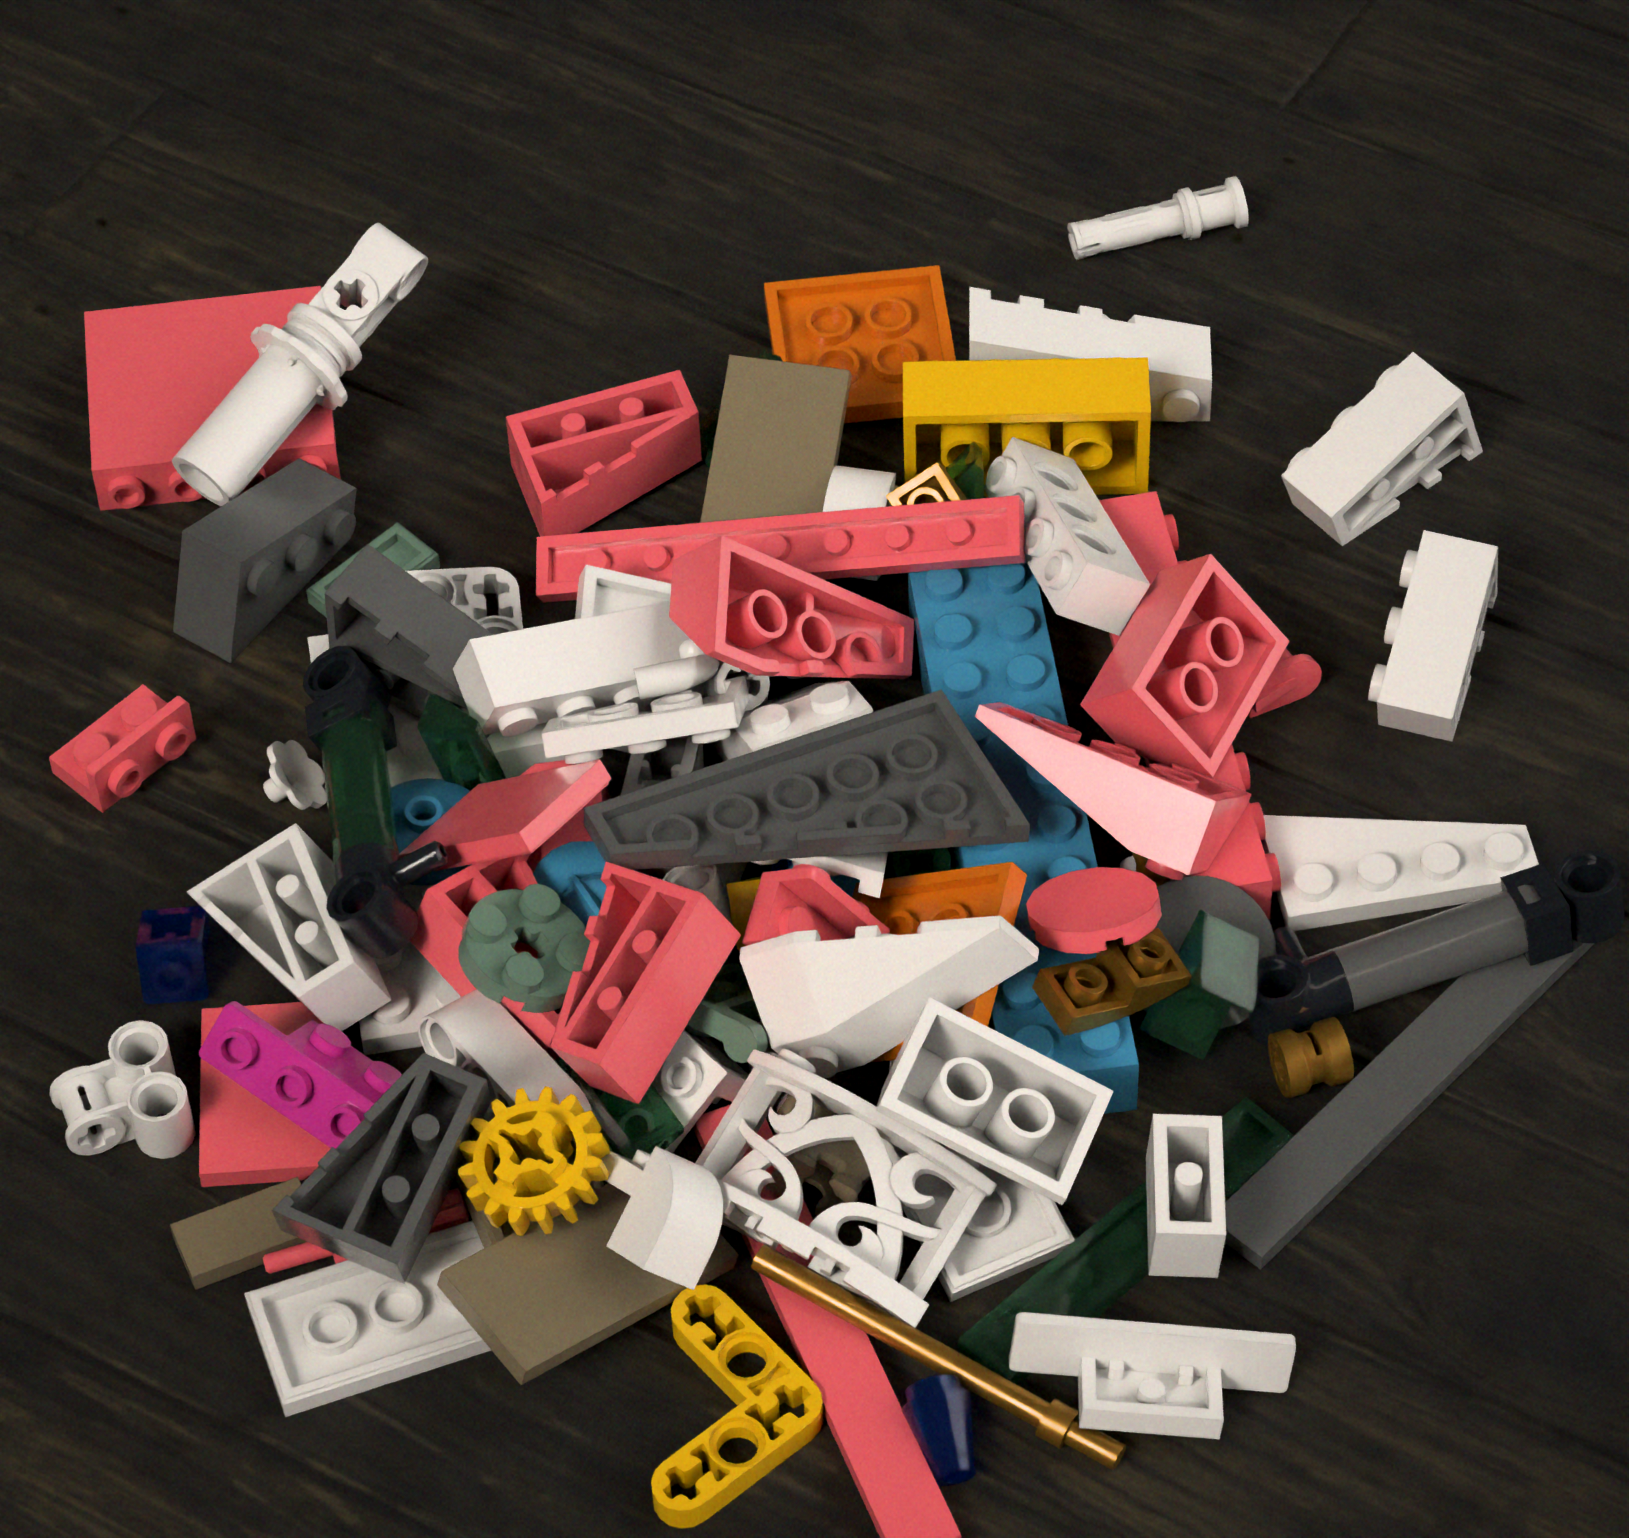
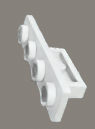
(1151, 1373)

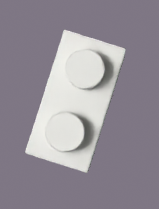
(1185, 1195)

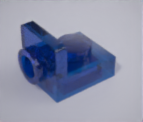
(173, 954)

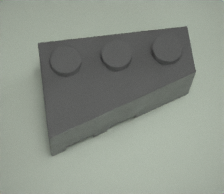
(258, 555)
(399, 630)
(392, 1172)

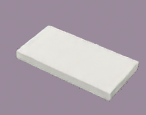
(361, 1330)

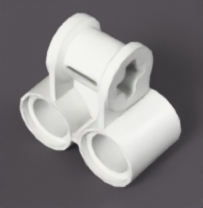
(127, 1097)

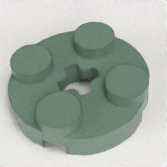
(530, 918)

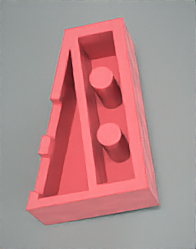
(441, 925)

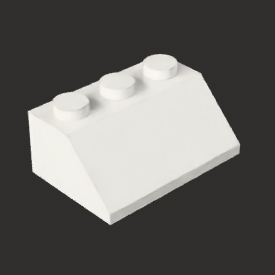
(994, 1100)

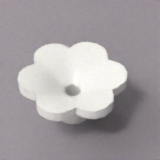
(294, 776)

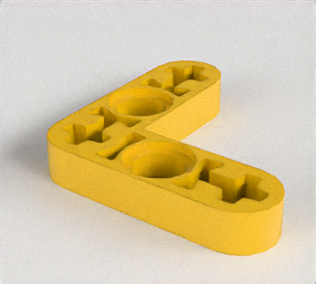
(755, 1399)

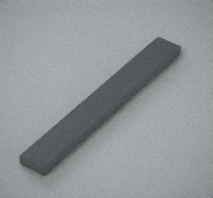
(1383, 1102)

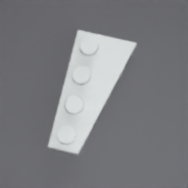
(1383, 868)

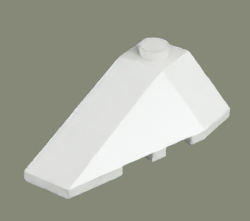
(862, 994)

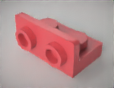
(124, 747)
(805, 901)

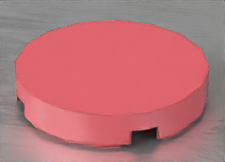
(1093, 907)

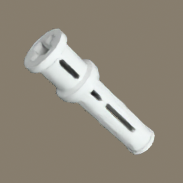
(1184, 214)

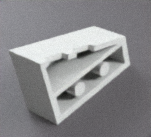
(1382, 449)
(1435, 635)

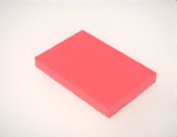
(512, 814)
(240, 1133)

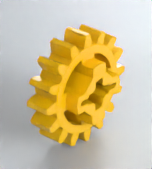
(532, 1187)

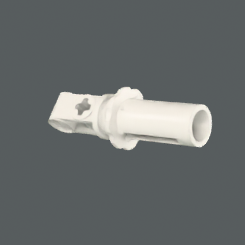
(299, 366)

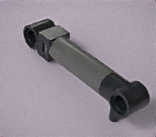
(1527, 918)

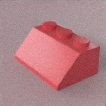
(1186, 668)

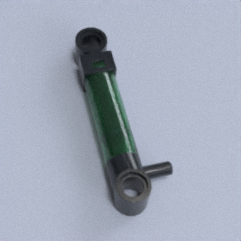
(354, 734)

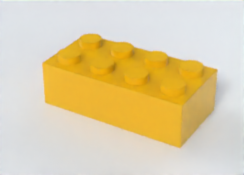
(1070, 406)

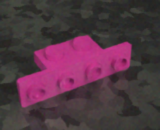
(305, 1076)

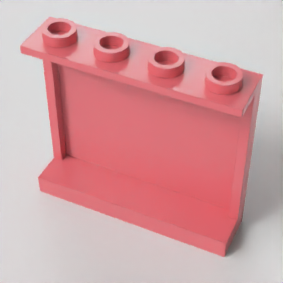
(159, 378)

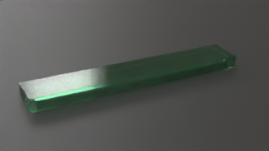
(1114, 1250)

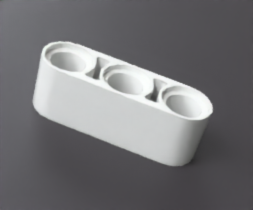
(493, 1045)

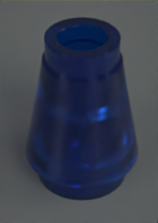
(943, 1427)

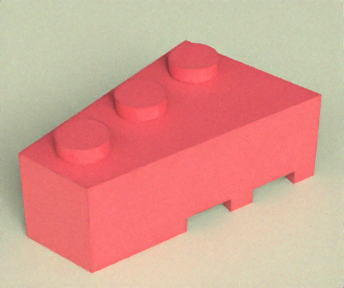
(602, 450)
(640, 980)

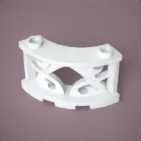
(874, 1263)

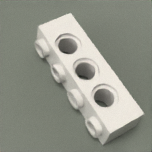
(1069, 537)

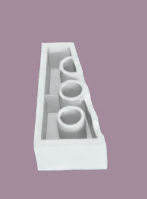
(1175, 350)

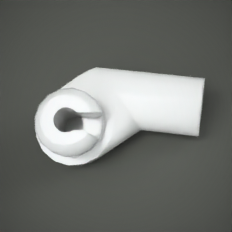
(676, 675)

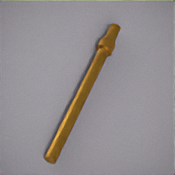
(1054, 1421)

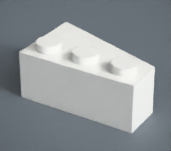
(278, 913)

